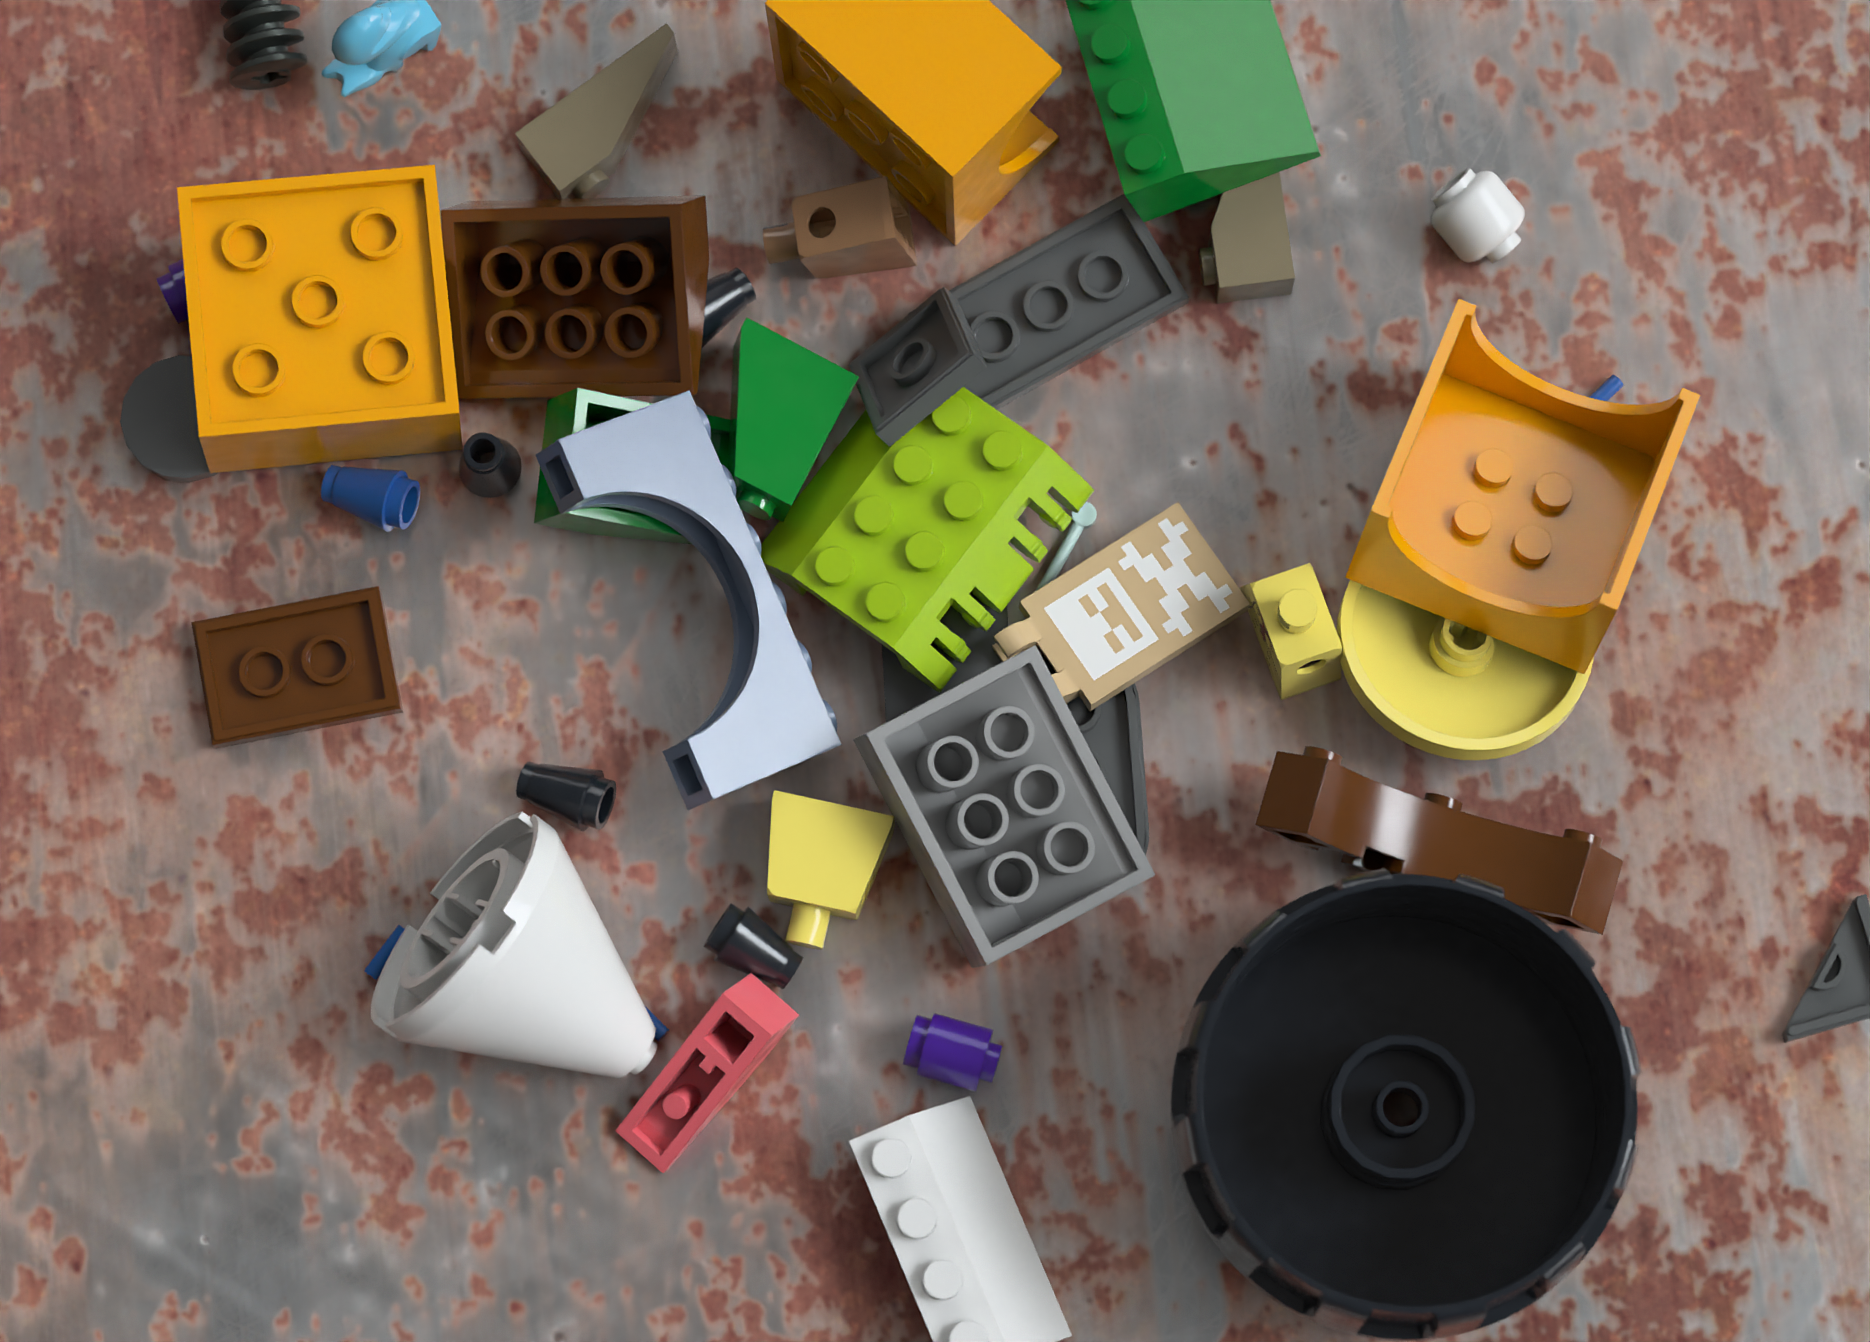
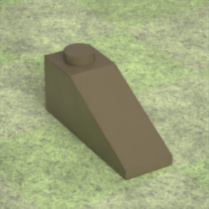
(589, 130)
(1249, 244)

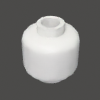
(1477, 216)

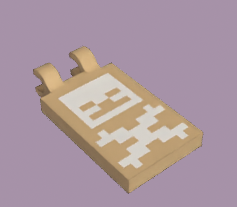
(1127, 609)

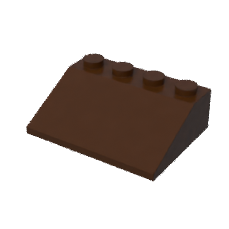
(577, 295)

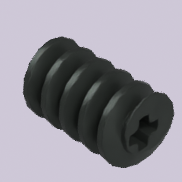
(261, 42)

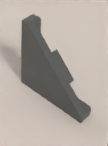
(1841, 982)

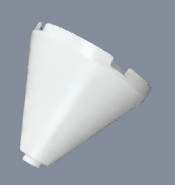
(516, 964)

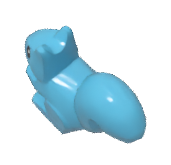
(379, 41)

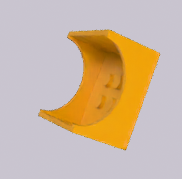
(921, 95)
(319, 318)
(1517, 500)

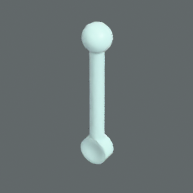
(1082, 520)

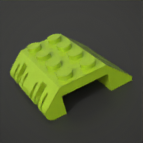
(922, 525)

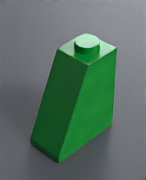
(779, 417)

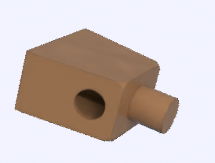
(846, 231)

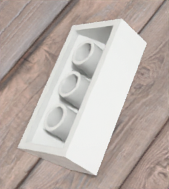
(958, 1229)

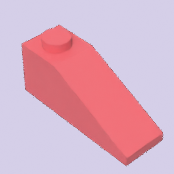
(707, 1071)

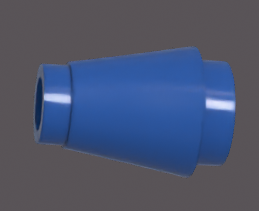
(375, 495)

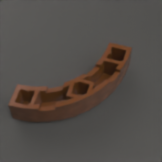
(1380, 828)

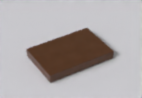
(297, 667)

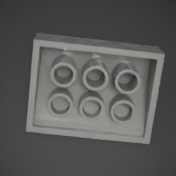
(1004, 807)

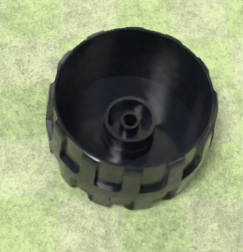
(1513, 1083)

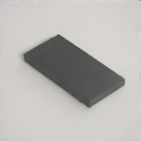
(1066, 300)

